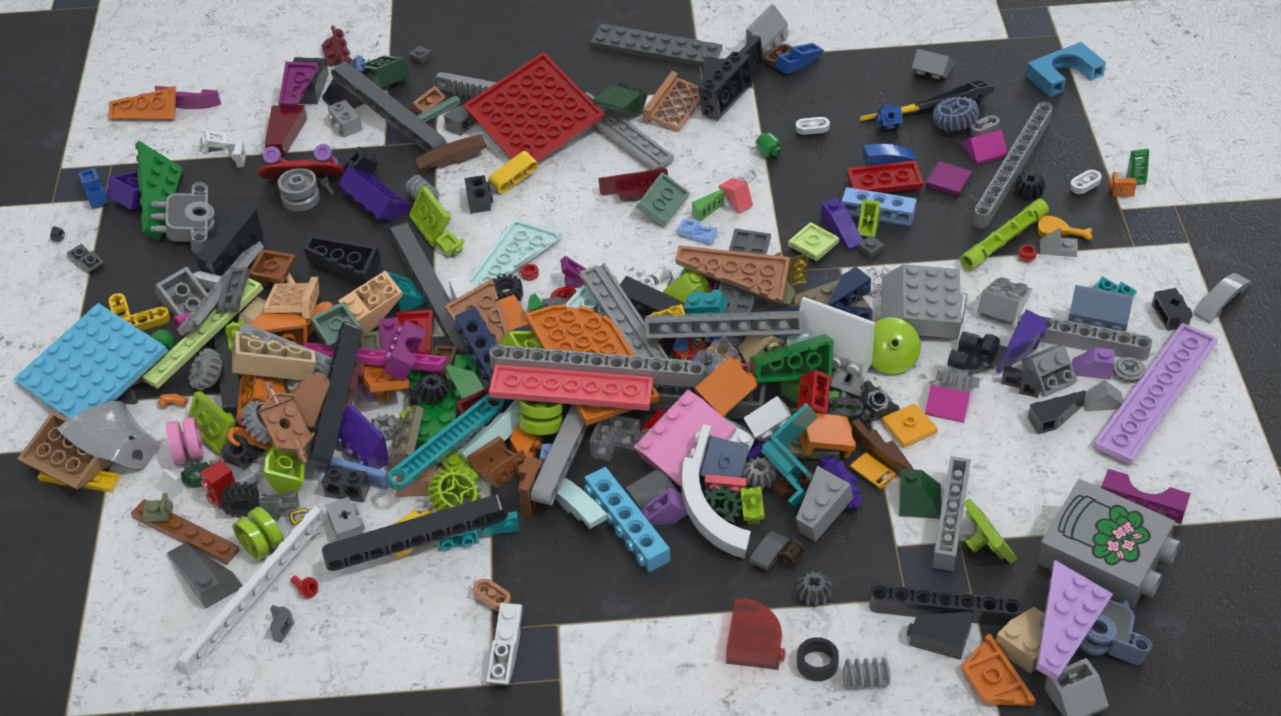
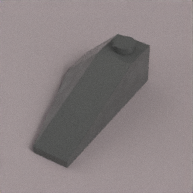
(204, 575)

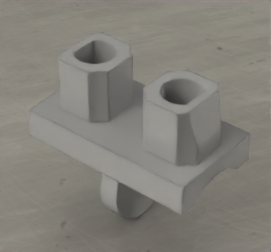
(853, 387)

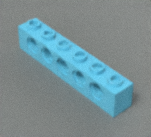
(627, 520)

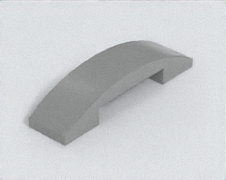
(1220, 295)

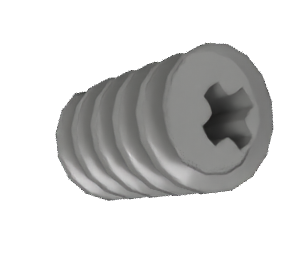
(413, 187)
(866, 671)

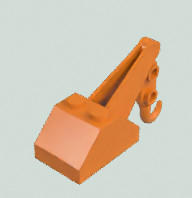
(289, 325)
(252, 390)

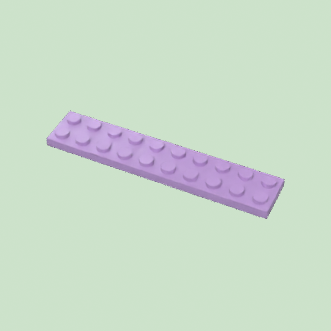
(1155, 393)

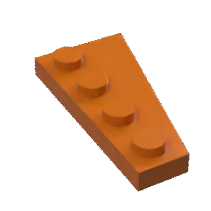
(152, 105)

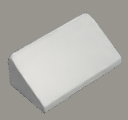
(206, 279)

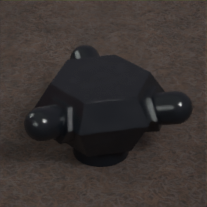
(875, 403)

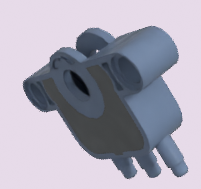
(1115, 634)

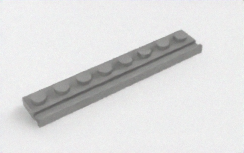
(632, 139)
(212, 298)
(620, 310)

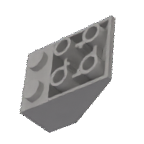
(1004, 299)

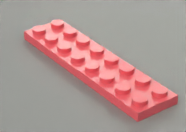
(571, 387)

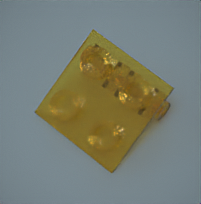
(797, 269)

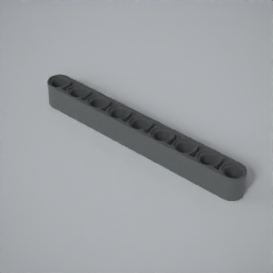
(387, 107)

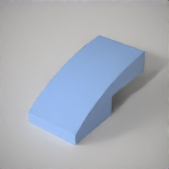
(693, 230)

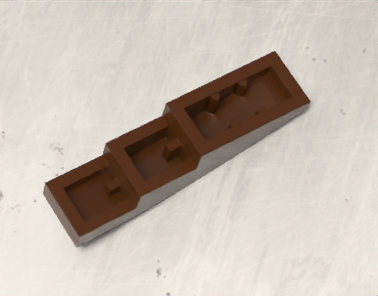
(456, 150)
(874, 445)

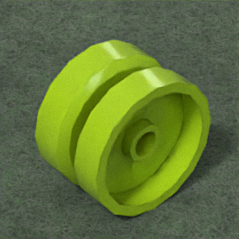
(540, 417)
(258, 533)

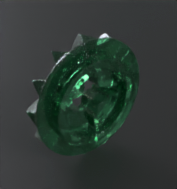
(191, 479)

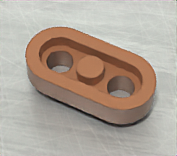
(493, 595)

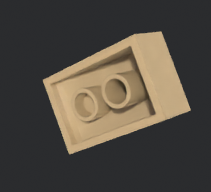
(1022, 639)

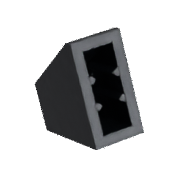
(941, 633)

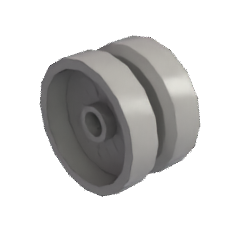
(298, 189)

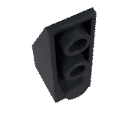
(1052, 413)

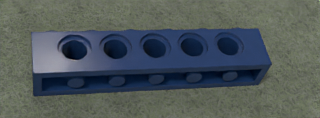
(469, 321)

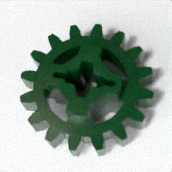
(724, 499)

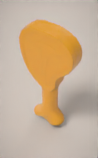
(1049, 224)

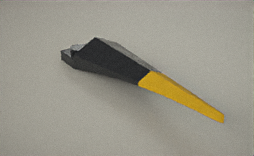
(968, 89)

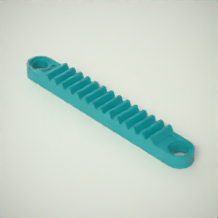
(444, 442)

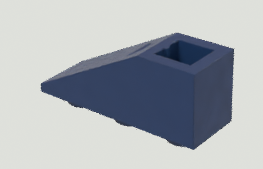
(850, 288)

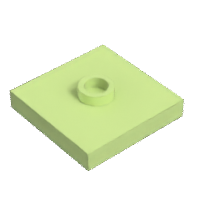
(813, 241)

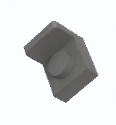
(282, 622)

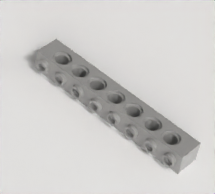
(724, 324)

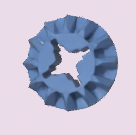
(358, 63)

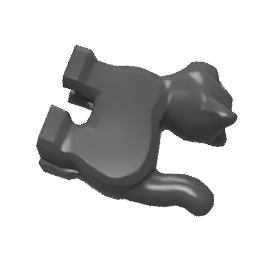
(279, 503)

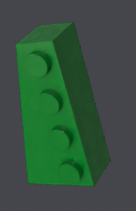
(794, 360)

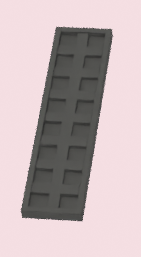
(654, 45)
(738, 299)

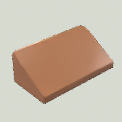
(428, 100)

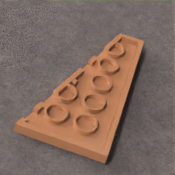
(747, 271)
(488, 306)

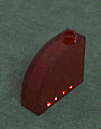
(754, 636)

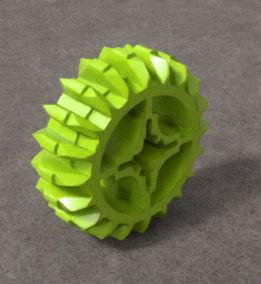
(457, 488)

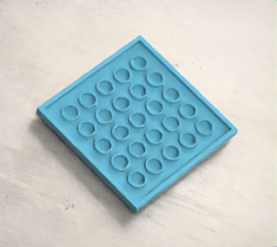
(90, 363)

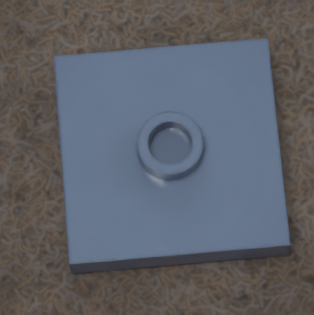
(724, 457)

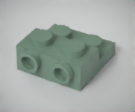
(329, 322)

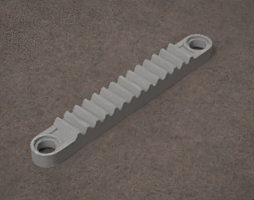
(461, 84)

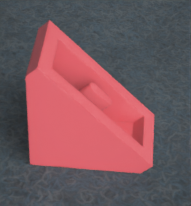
(737, 194)

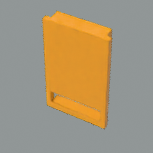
(872, 470)

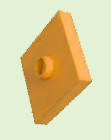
(909, 425)

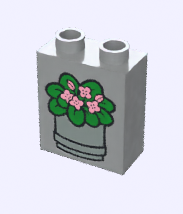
(1110, 542)

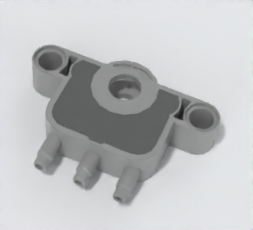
(186, 217)

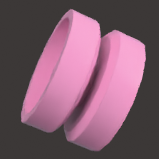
(181, 441)

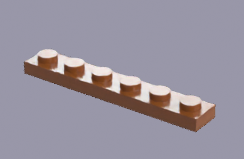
(192, 534)

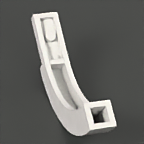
(710, 525)

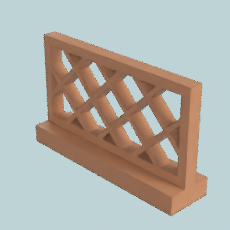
(662, 97)

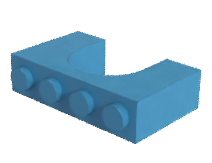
(1076, 56)

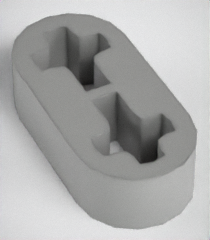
(985, 125)

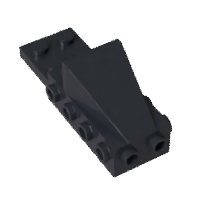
(729, 78)

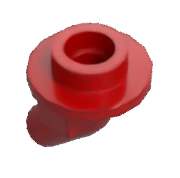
(307, 587)

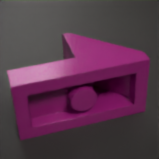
(572, 272)

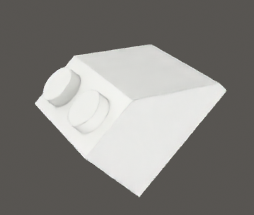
(768, 418)

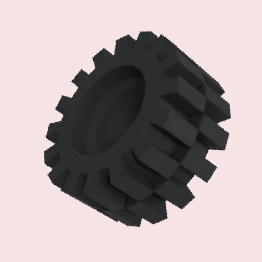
(508, 282)
(240, 499)

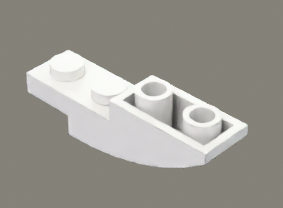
(505, 644)

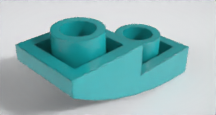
(1105, 284)

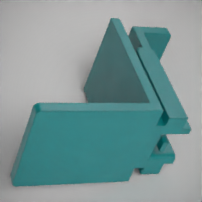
(782, 458)

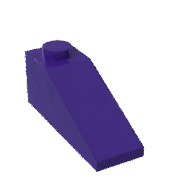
(840, 223)

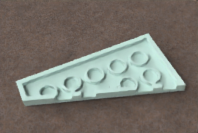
(513, 250)

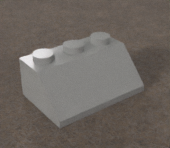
(771, 28)

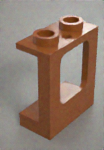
(497, 460)

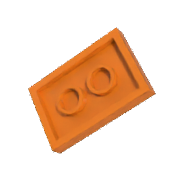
(381, 382)

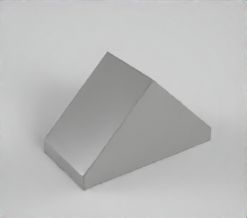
(1103, 397)

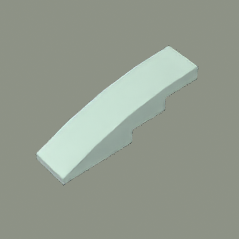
(502, 426)
(580, 504)

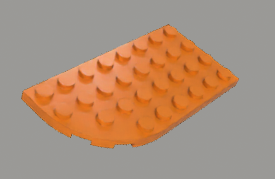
(581, 331)

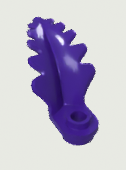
(838, 469)

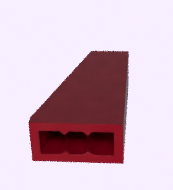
(284, 126)

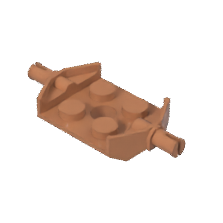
(282, 407)

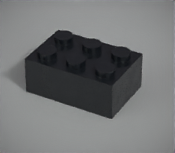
(316, 86)

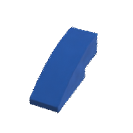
(798, 57)
(886, 153)
(93, 187)

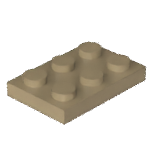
(406, 437)

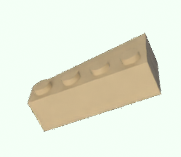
(270, 358)

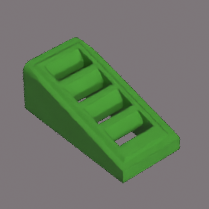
(704, 206)

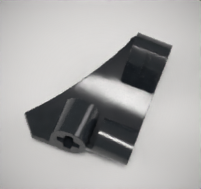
(976, 352)

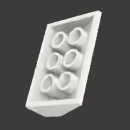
(851, 335)

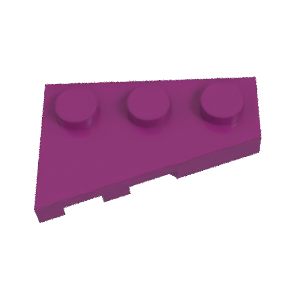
(295, 82)

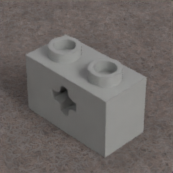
(344, 518)

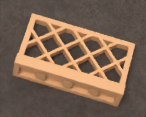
(293, 298)

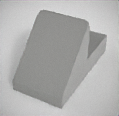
(1055, 245)

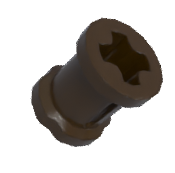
(791, 553)

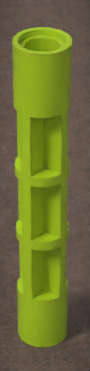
(1000, 237)

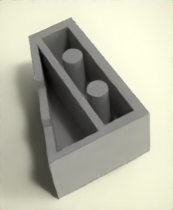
(822, 503)

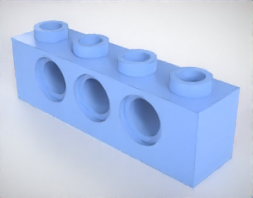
(892, 207)

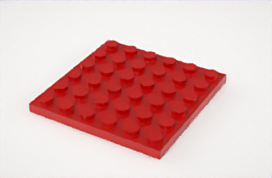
(534, 110)

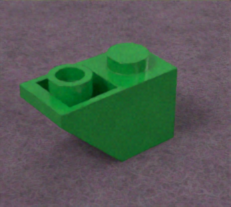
(466, 381)

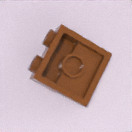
(271, 267)
(528, 474)

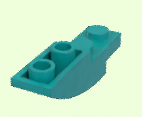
(470, 538)

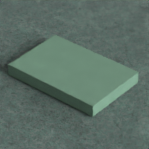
(662, 199)

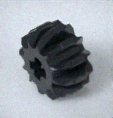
(1029, 185)
(432, 389)

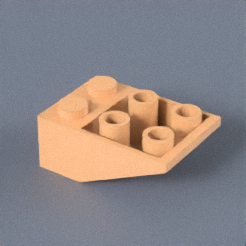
(373, 300)

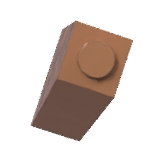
(310, 396)

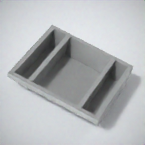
(924, 298)

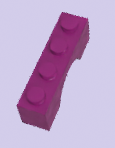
(399, 355)
(1169, 503)

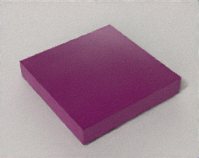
(948, 178)

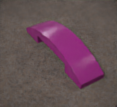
(202, 100)

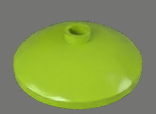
(893, 359)

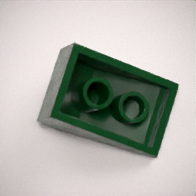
(386, 70)
(622, 98)

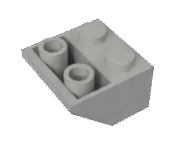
(1051, 368)
(1077, 690)

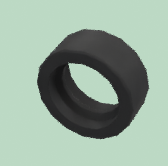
(817, 644)

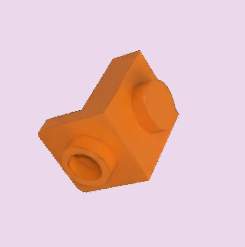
(1122, 186)

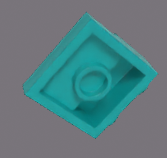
(705, 303)

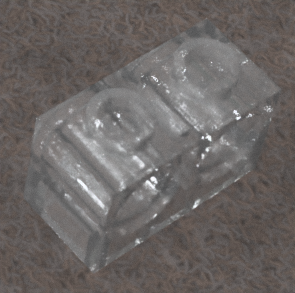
(712, 354)

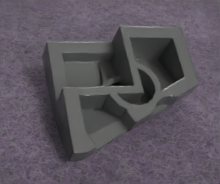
(648, 488)

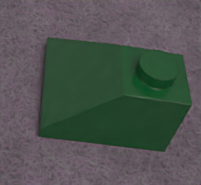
(919, 495)

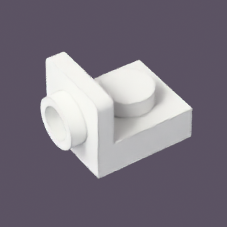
(213, 139)
(237, 152)

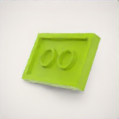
(429, 215)
(211, 421)
(986, 534)

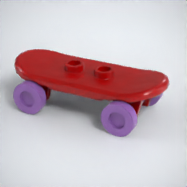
(277, 166)

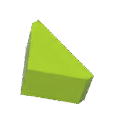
(869, 218)

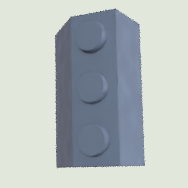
(1100, 308)

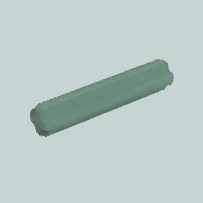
(439, 109)

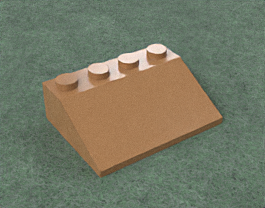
(59, 457)

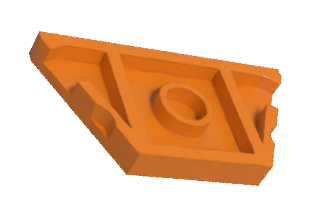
(995, 677)

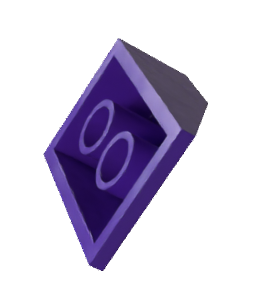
(125, 190)
(1023, 339)

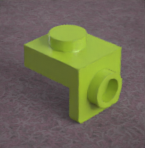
(449, 244)

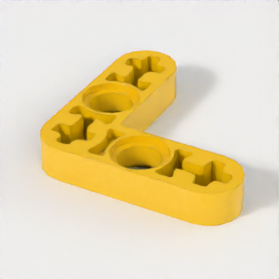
(135, 318)

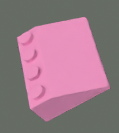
(675, 434)

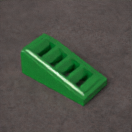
(1142, 169)

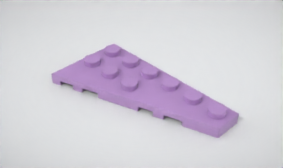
(1068, 617)

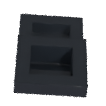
(1017, 378)

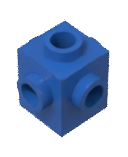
(889, 116)

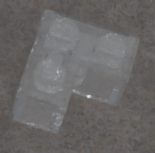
(614, 432)

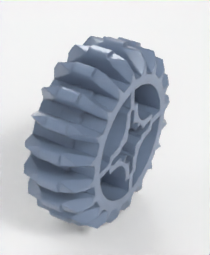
(955, 114)

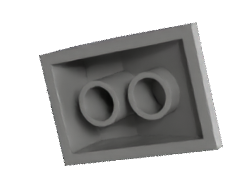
(180, 292)

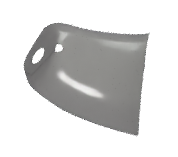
(106, 434)

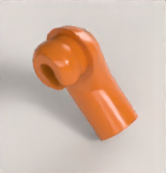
(173, 398)

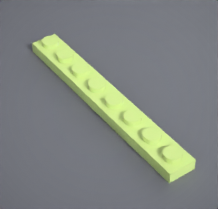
(194, 341)

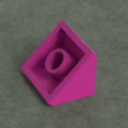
(986, 147)
(948, 403)

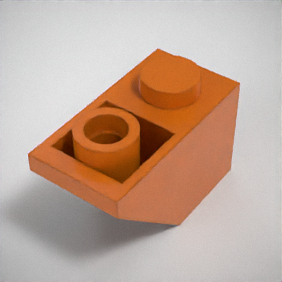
(525, 441)

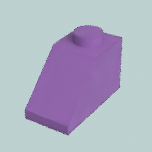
(1095, 363)
(665, 508)

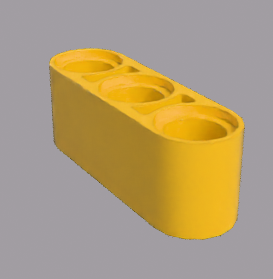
(513, 172)

